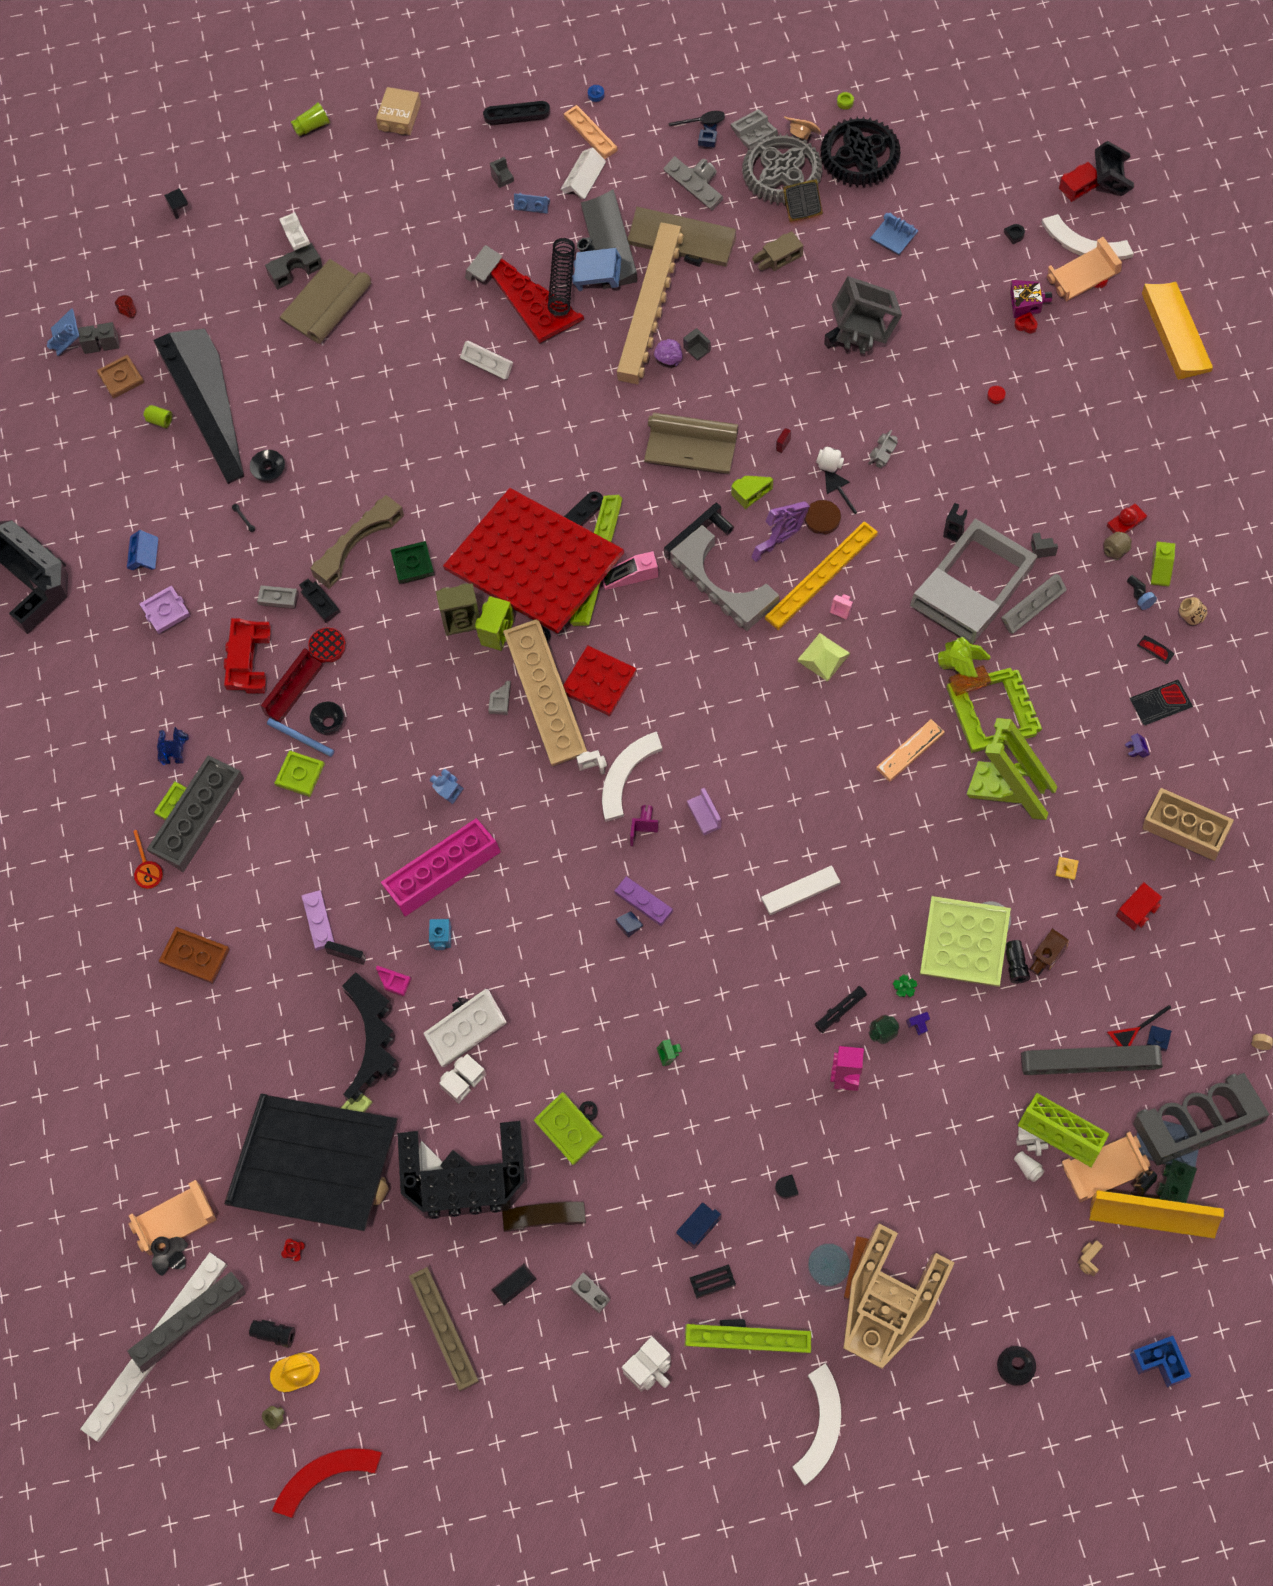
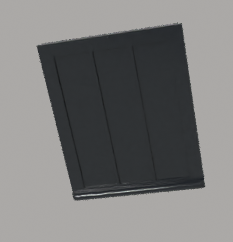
(312, 1162)

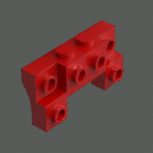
(241, 653)

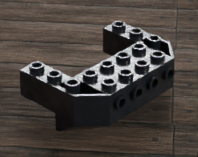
(37, 570)
(467, 1188)

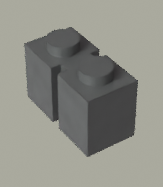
(104, 333)

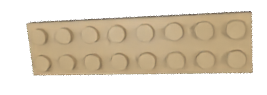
(545, 692)

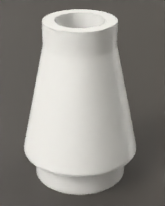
(1030, 1167)

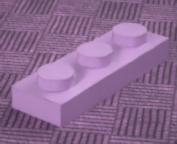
(317, 919)

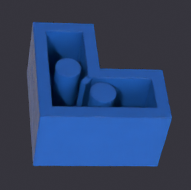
(1165, 1356)

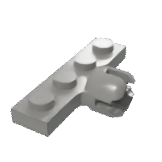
(696, 180)

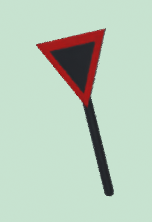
(1126, 1036)

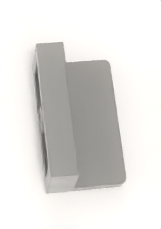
(483, 264)

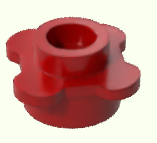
(289, 1244)

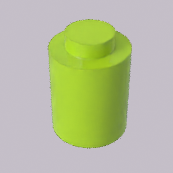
(158, 416)

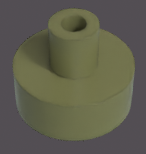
(273, 1417)

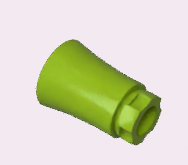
(310, 120)

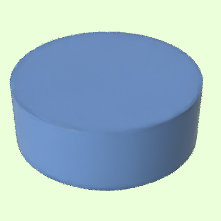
(1146, 600)

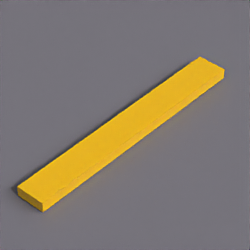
(821, 575)

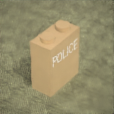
(398, 111)

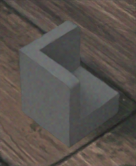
(501, 173)
(697, 344)
(1043, 547)

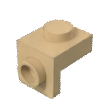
(1089, 1253)

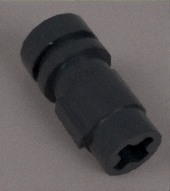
(1016, 959)
(268, 1331)

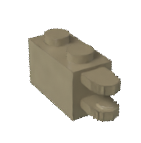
(779, 252)

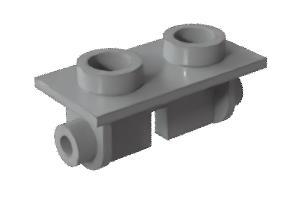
(886, 443)

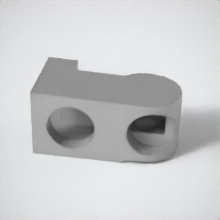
(590, 1292)

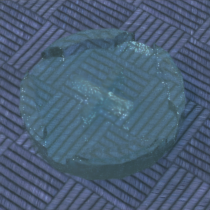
(828, 1265)

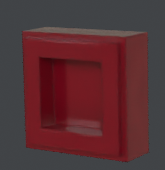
(783, 440)

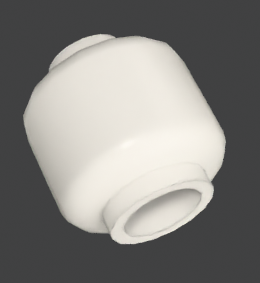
(829, 459)

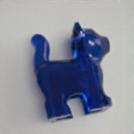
(171, 748)

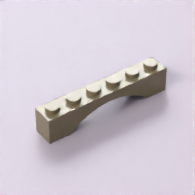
(381, 516)

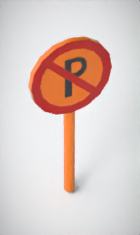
(147, 873)

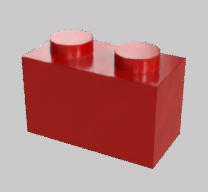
(1079, 181)
(1139, 906)

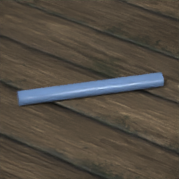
(300, 737)

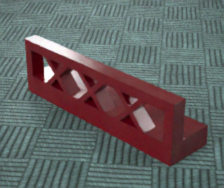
(291, 686)

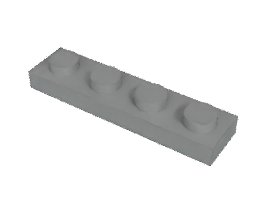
(1034, 603)

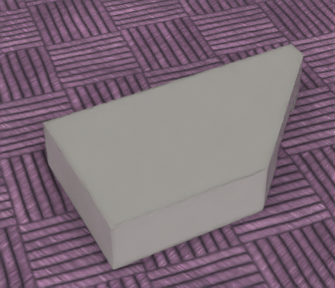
(500, 700)

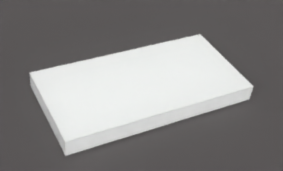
(465, 1028)

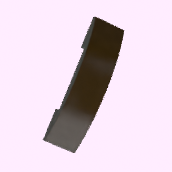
(543, 1215)

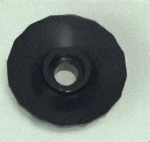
(266, 459)

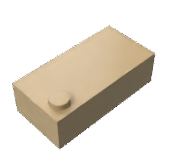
(1187, 824)

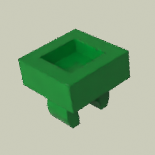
(668, 1052)

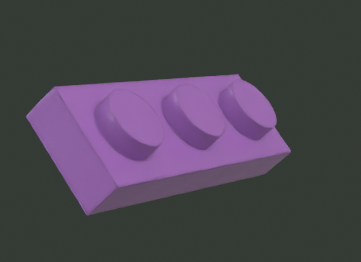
(643, 901)

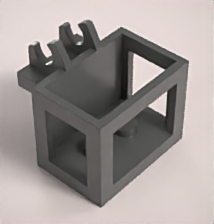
(860, 313)

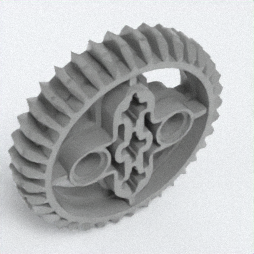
(779, 167)

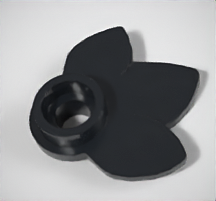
(171, 1256)

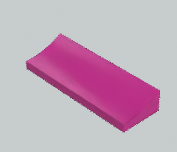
(441, 867)

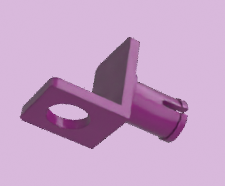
(644, 824)

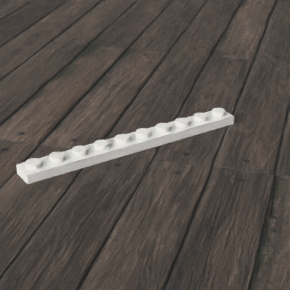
(131, 1376)

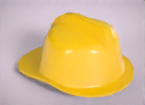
(294, 1372)

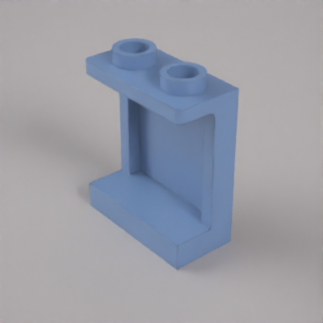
(597, 267)

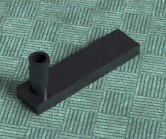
(710, 516)

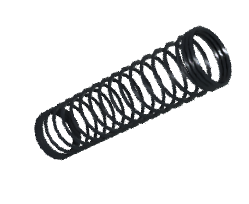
(553, 298)

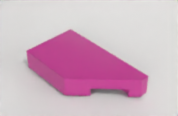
(393, 981)

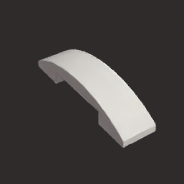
(294, 231)

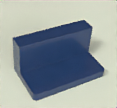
(698, 1225)

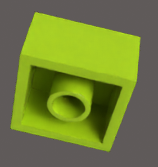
(495, 618)

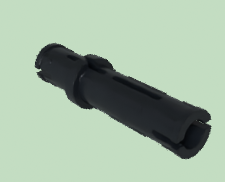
(823, 1024)

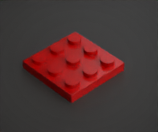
(599, 680)

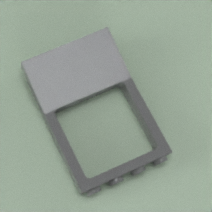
(958, 605)

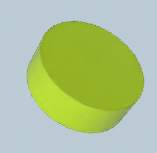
(845, 100)

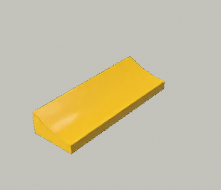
(1176, 330)
(1155, 1214)

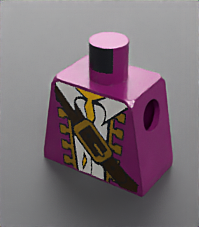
(1027, 297)

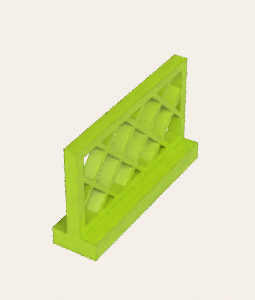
(1063, 1138)

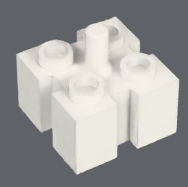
(648, 1365)

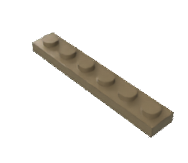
(443, 1329)

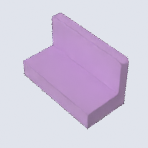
(704, 813)

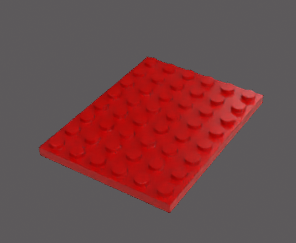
(534, 559)

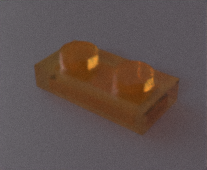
(963, 684)

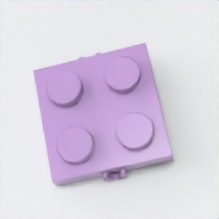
(164, 609)

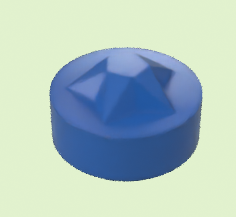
(596, 93)

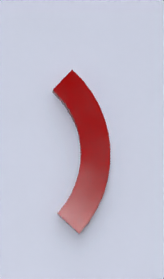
(321, 1469)

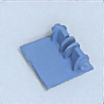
(894, 233)
(63, 333)

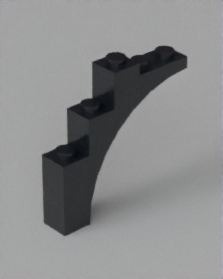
(379, 1036)

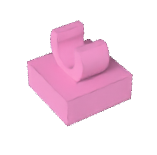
(841, 606)

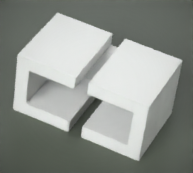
(468, 1070)

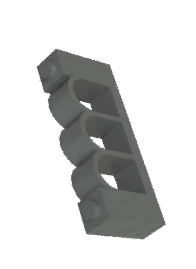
(1237, 1091)

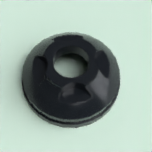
(323, 711)
(1014, 1376)

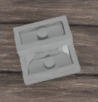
(753, 128)

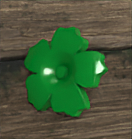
(905, 986)

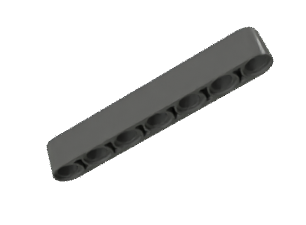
(1091, 1060)

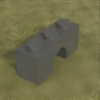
(304, 258)

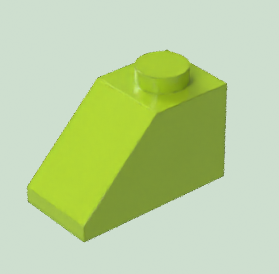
(750, 489)
(1162, 563)

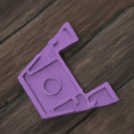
(787, 523)

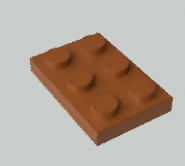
(194, 955)

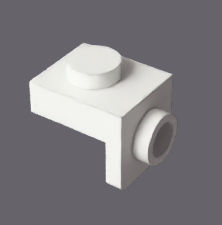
(591, 759)

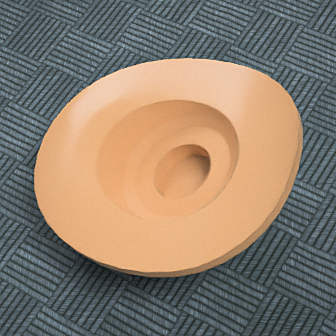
(802, 128)

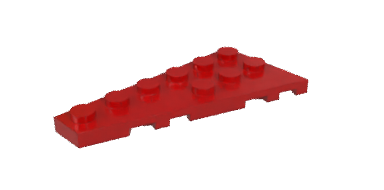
(531, 303)

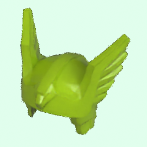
(960, 655)

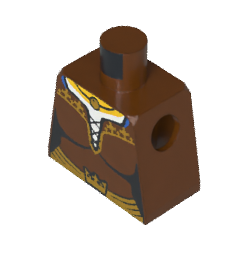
(1052, 945)

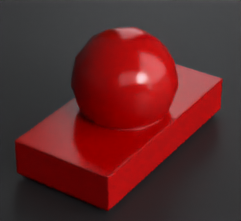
(1127, 519)

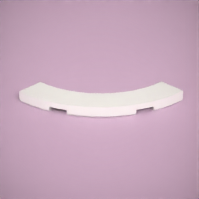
(1077, 244)
(621, 770)
(828, 1426)

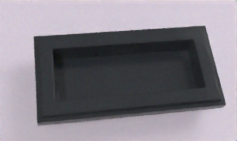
(513, 1284)

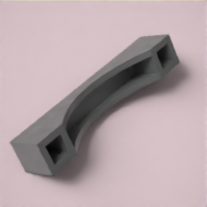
(163, 1338)

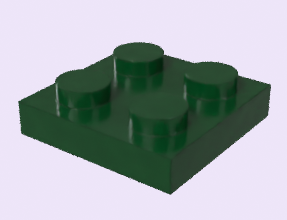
(412, 562)

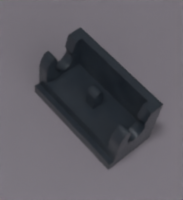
(954, 524)

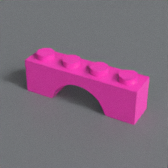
(847, 1068)

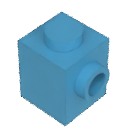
(440, 934)

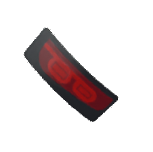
(1156, 649)

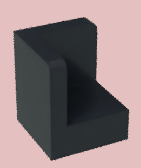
(175, 201)

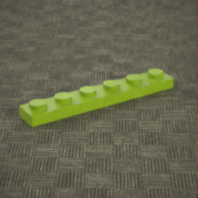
(747, 1338)

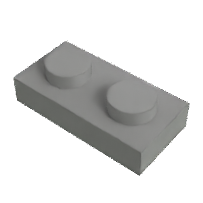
(277, 596)

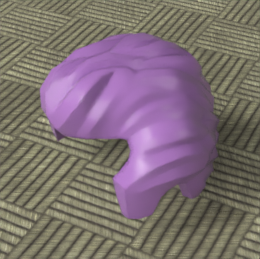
(668, 352)

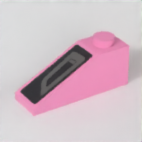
(633, 570)

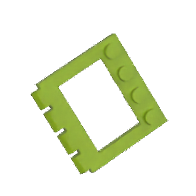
(1017, 696)

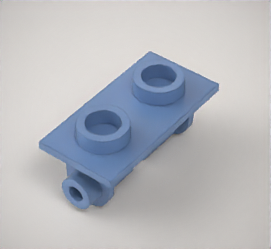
(531, 203)

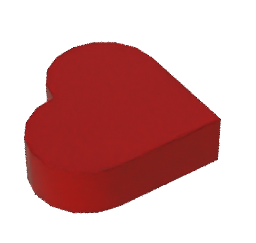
(1026, 323)

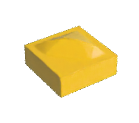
(1066, 868)

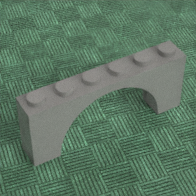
(743, 607)

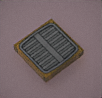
(802, 200)

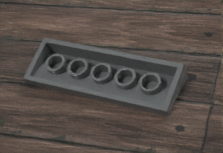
(607, 232)
(195, 813)

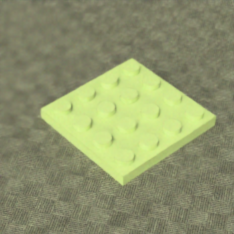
(965, 941)

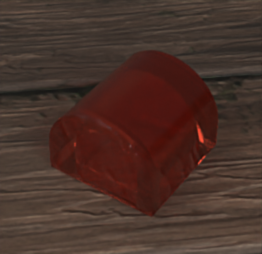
(126, 306)

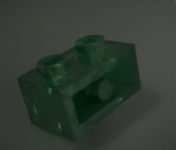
(1177, 1182)

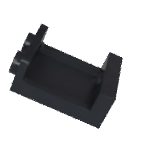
(1111, 168)

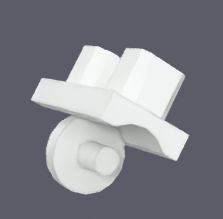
(1026, 1138)

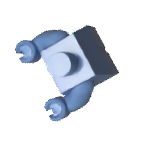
(446, 786)

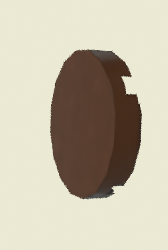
(823, 517)

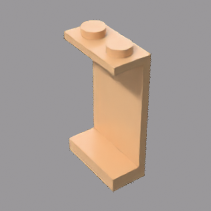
(1085, 271)
(1114, 1166)
(173, 1218)

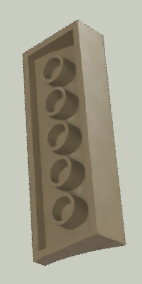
(700, 239)

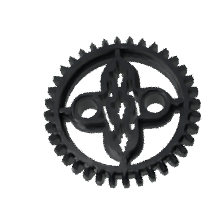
(860, 151)

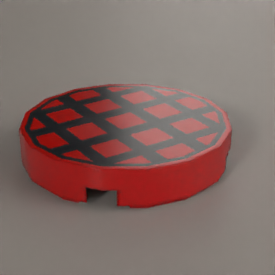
(326, 645)

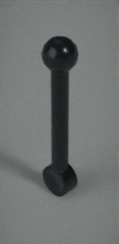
(235, 507)

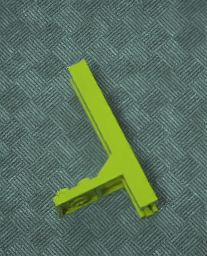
(995, 778)

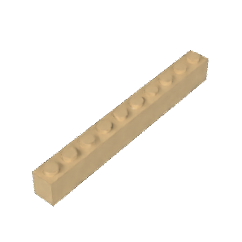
(649, 303)

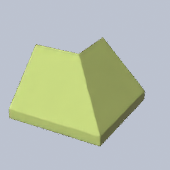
(823, 657)

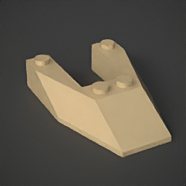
(884, 1310)

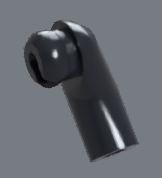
(1139, 587)

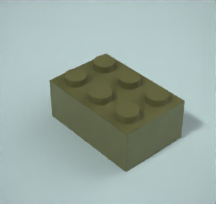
(458, 608)

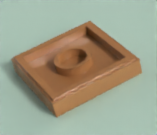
(120, 376)

